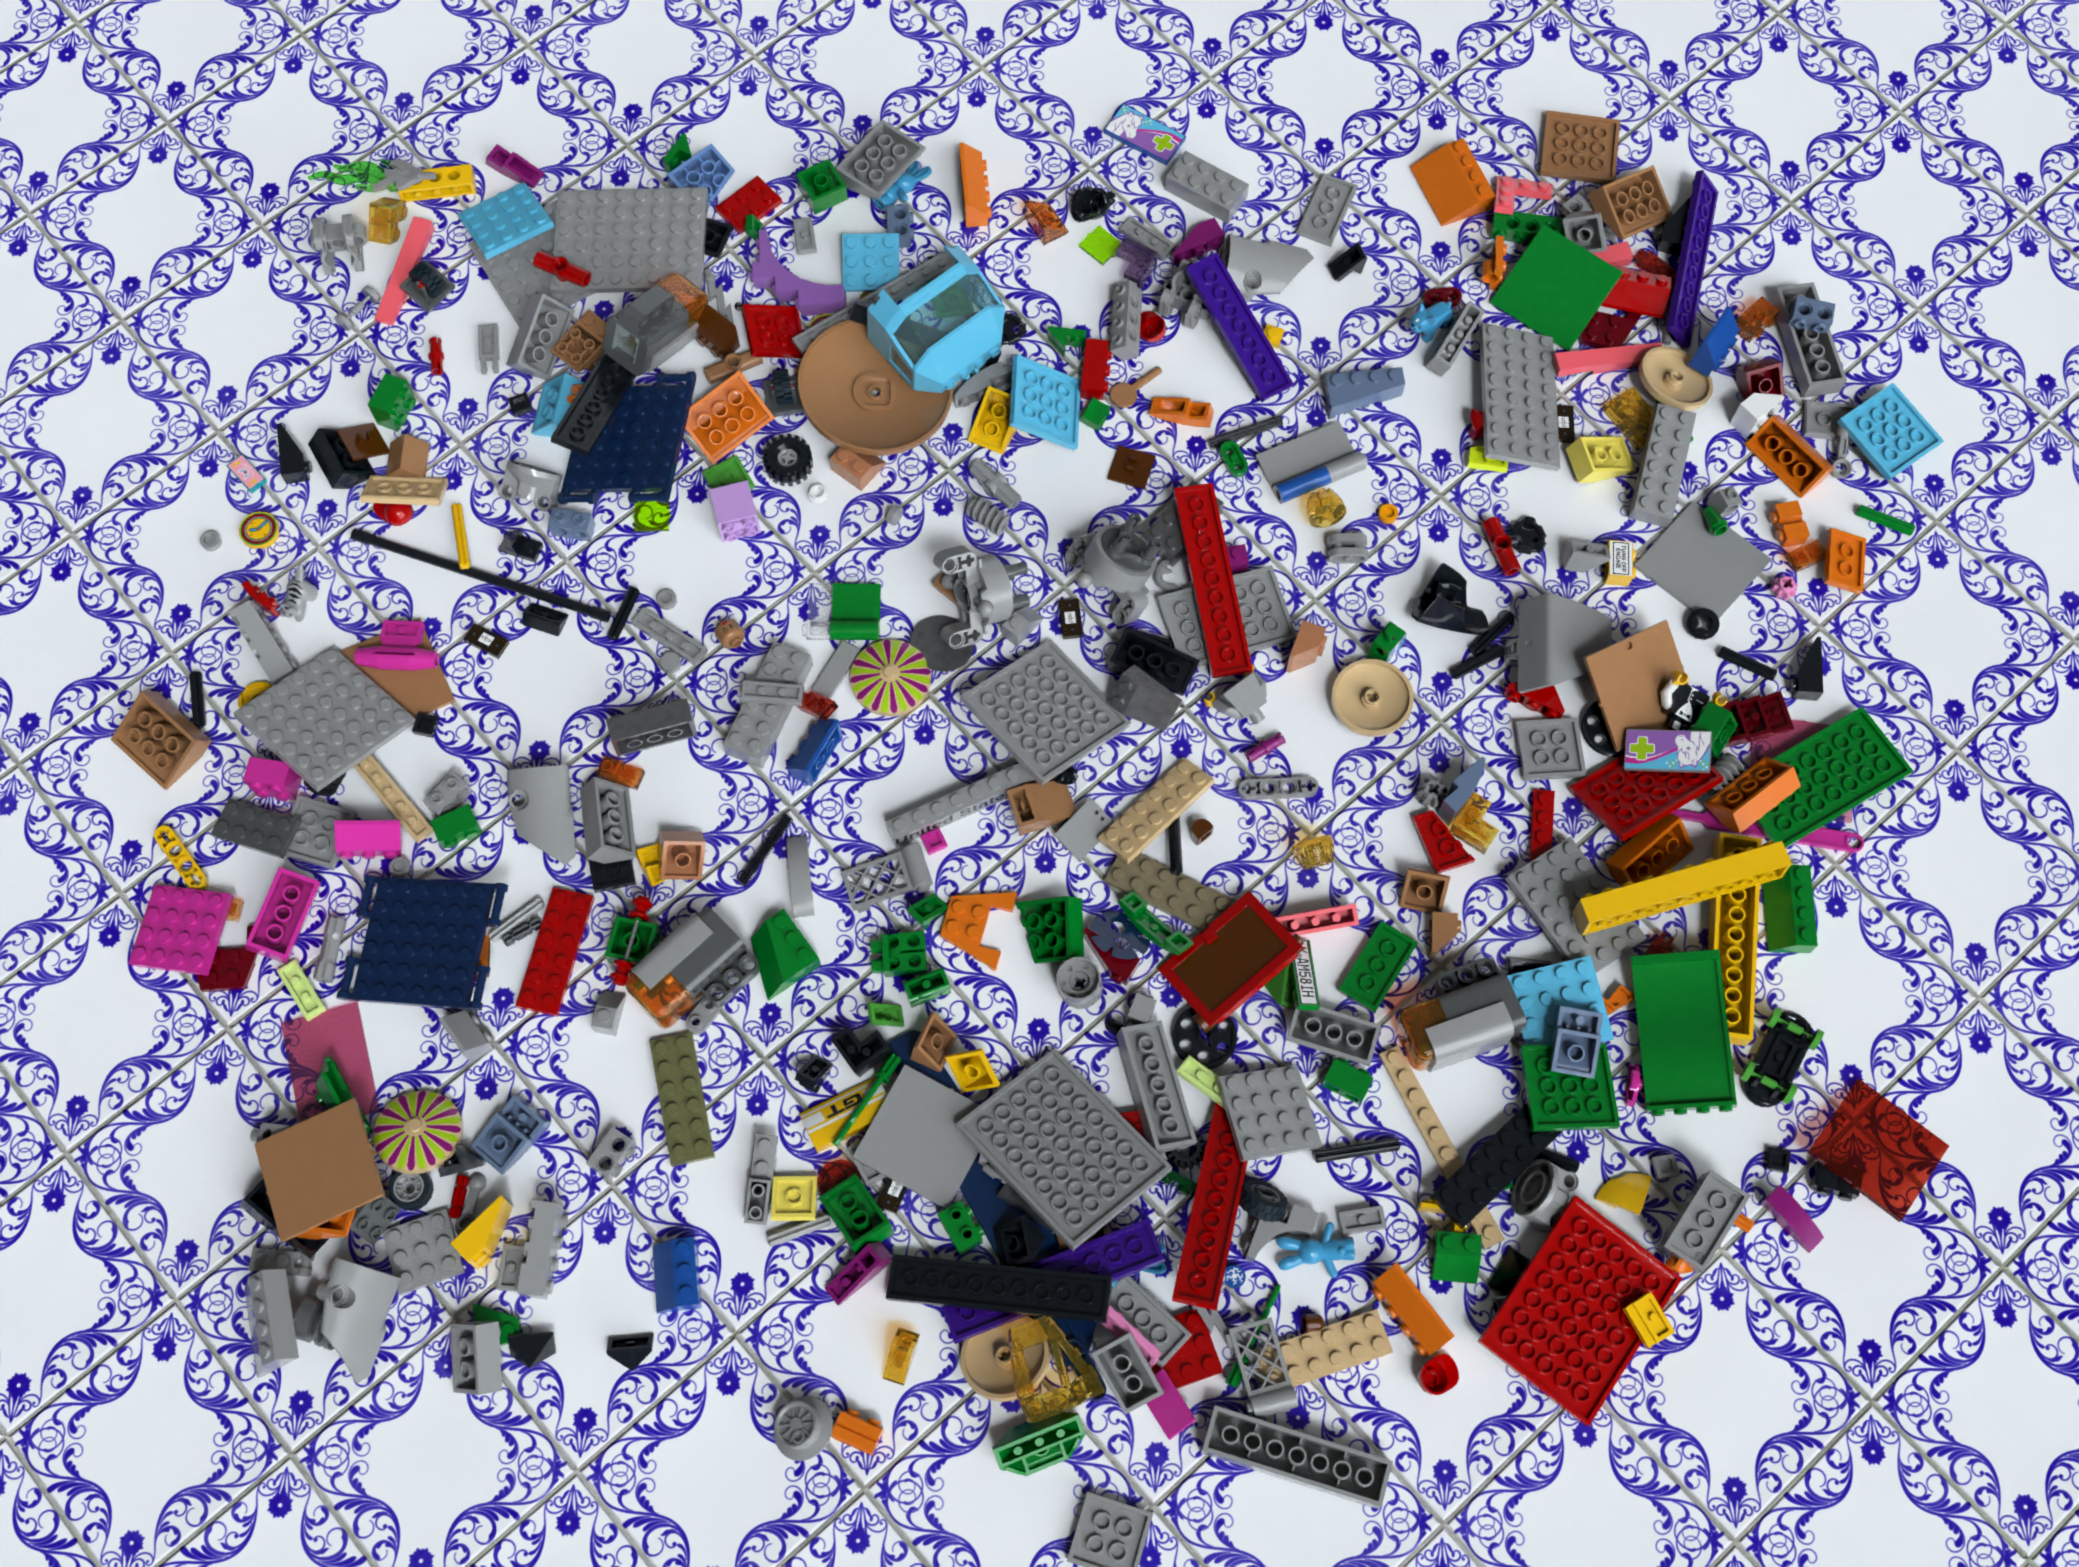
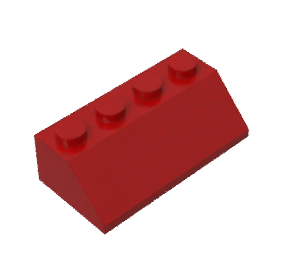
(1640, 293)

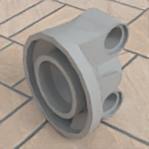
(530, 484)
(1542, 1193)

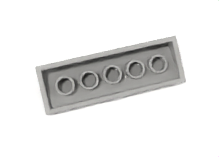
(1156, 1086)

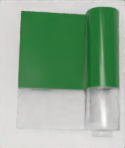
(843, 612)

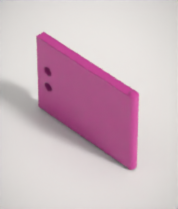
(1170, 1408)

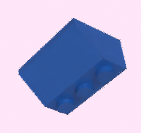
(1716, 344)
(815, 751)
(677, 1275)

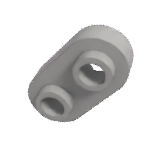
(703, 1014)

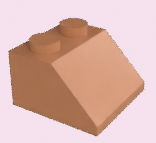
(856, 467)
(1307, 646)
(681, 855)

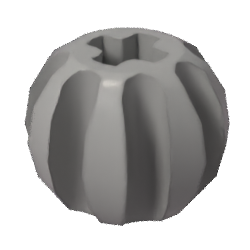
(1431, 792)

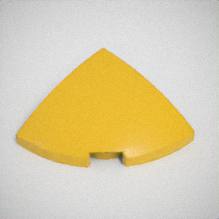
(649, 864)
(1626, 1192)

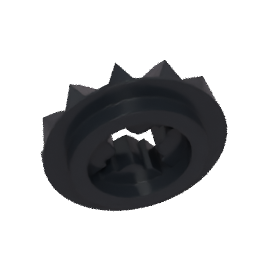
(1704, 615)
(1068, 777)

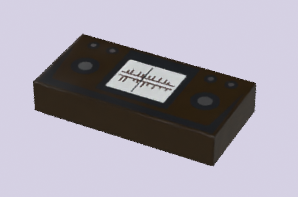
(1566, 423)
(1070, 619)
(486, 641)
(891, 1196)

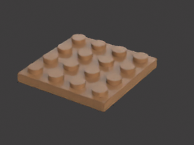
(1579, 147)

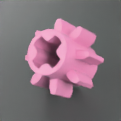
(1784, 587)

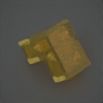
(384, 219)
(1470, 826)

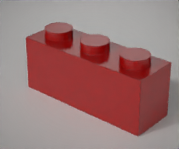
(1095, 369)

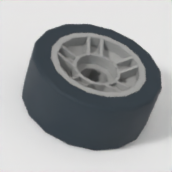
(410, 1200)

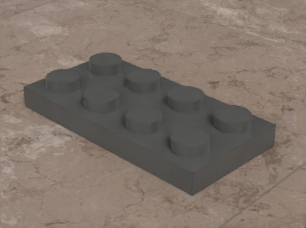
(256, 828)

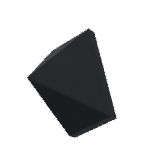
(1508, 1271)
(531, 1347)
(630, 1349)

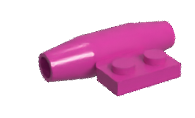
(398, 649)

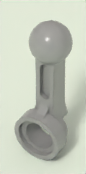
(1841, 454)
(476, 1184)

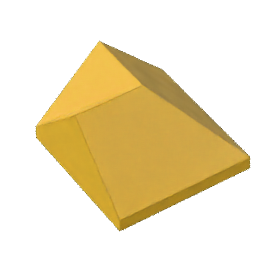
(972, 1070)

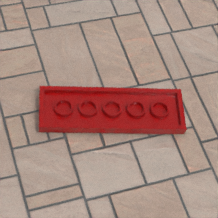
(555, 952)

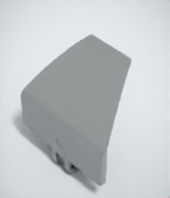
(1554, 640)

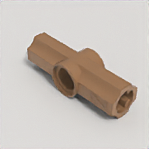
(724, 369)

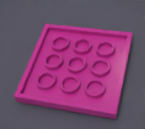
(181, 930)

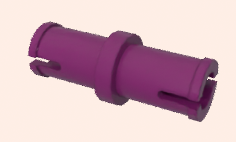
(1265, 747)

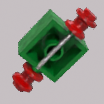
(631, 940)

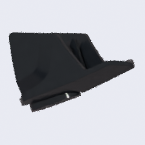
(1445, 604)

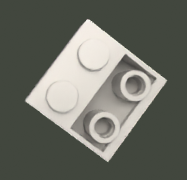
(1755, 412)

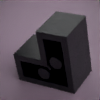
(861, 1055)

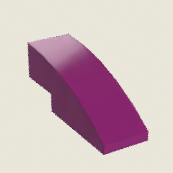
(513, 166)
(1793, 1218)

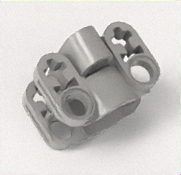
(338, 237)
(1175, 295)

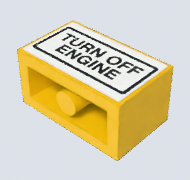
(1620, 567)

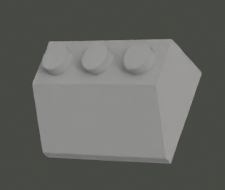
(476, 1357)
(1127, 1372)

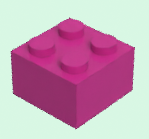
(272, 779)

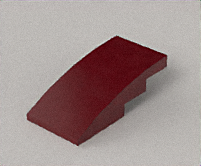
(1759, 718)

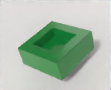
(752, 226)

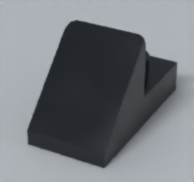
(1351, 260)
(520, 546)
(814, 1073)
(467, 1160)

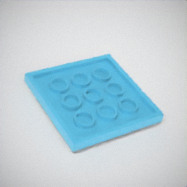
(505, 220)
(1045, 402)
(1890, 431)
(1563, 984)

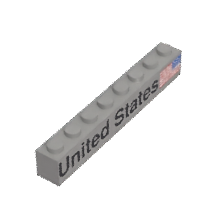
(956, 805)

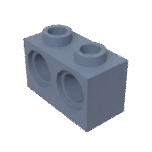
(900, 226)
(1811, 314)
(571, 524)

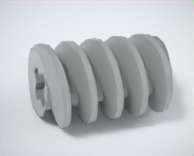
(988, 516)
(1729, 767)

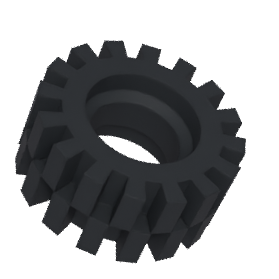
(1188, 1161)

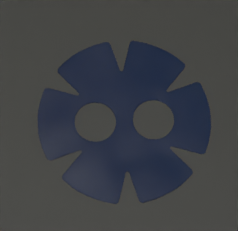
(1107, 939)

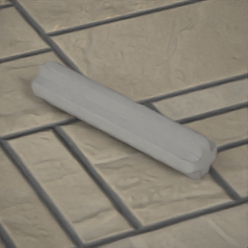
(516, 919)
(798, 1230)

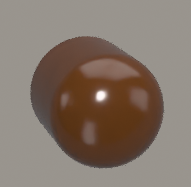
(1312, 1322)

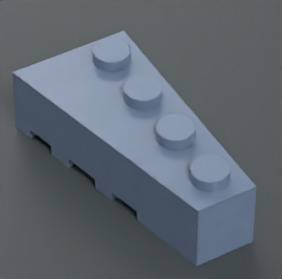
(1361, 388)

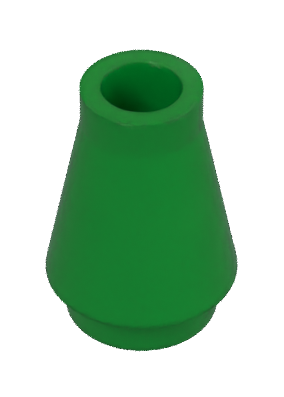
(1716, 523)

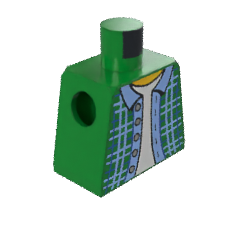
(1388, 641)

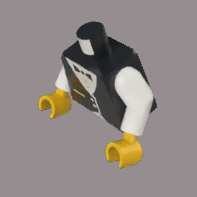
(1684, 702)

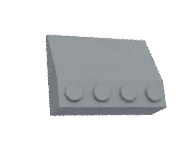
(879, 160)
(270, 1320)

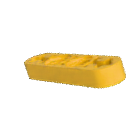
(181, 858)

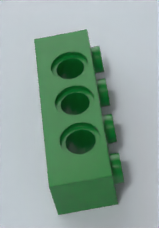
(1517, 226)

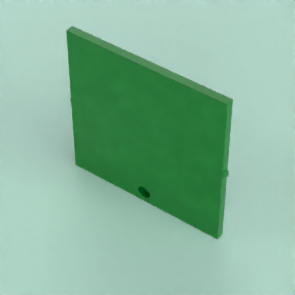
(1556, 287)

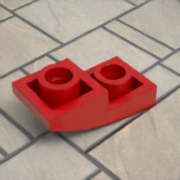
(261, 599)

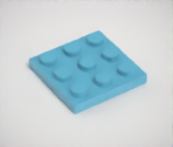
(869, 261)

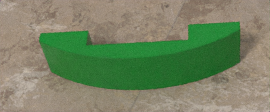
(1153, 928)

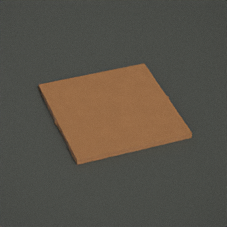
(1630, 680)
(413, 690)
(319, 1170)

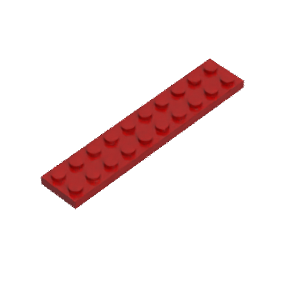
(1212, 580)
(1211, 1218)

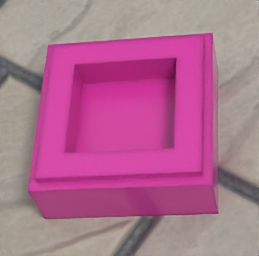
(933, 841)

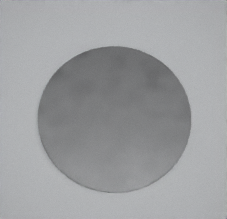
(936, 652)

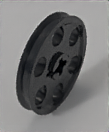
(1589, 732)
(1198, 1046)

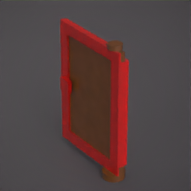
(1231, 960)

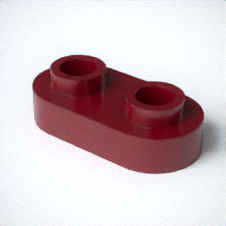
(1442, 294)

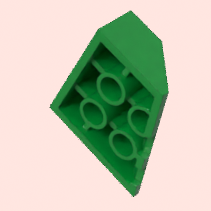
(1053, 928)
(782, 954)

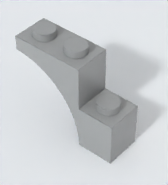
(1298, 1222)

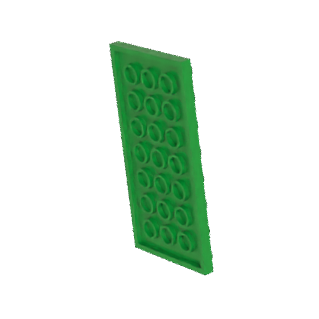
(1836, 773)

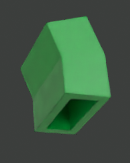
(1095, 414)

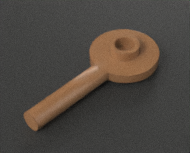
(1125, 395)

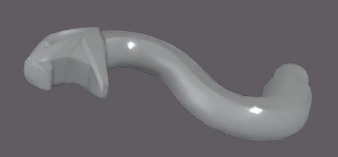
(1160, 570)

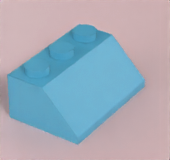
(553, 404)

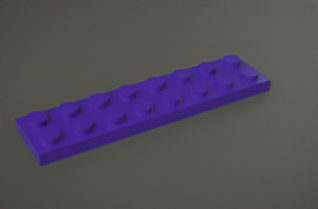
(1239, 327)

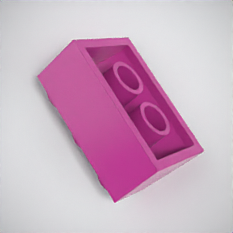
(368, 838)

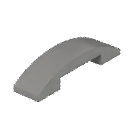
(800, 877)

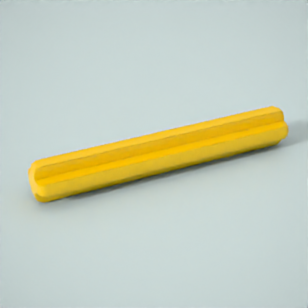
(460, 536)

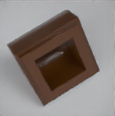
(1201, 831)

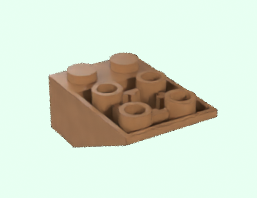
(582, 342)
(1039, 806)

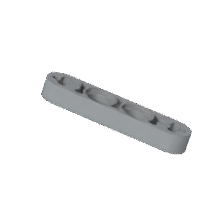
(1277, 784)

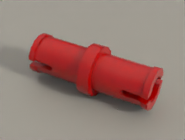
(436, 356)

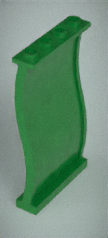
(1683, 1032)

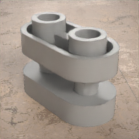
(1347, 547)

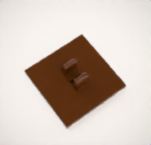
(363, 441)
(1131, 467)

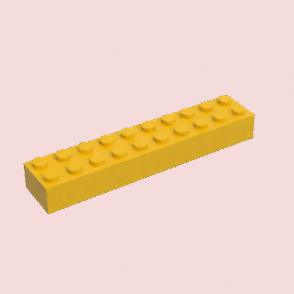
(1681, 887)
(1735, 933)

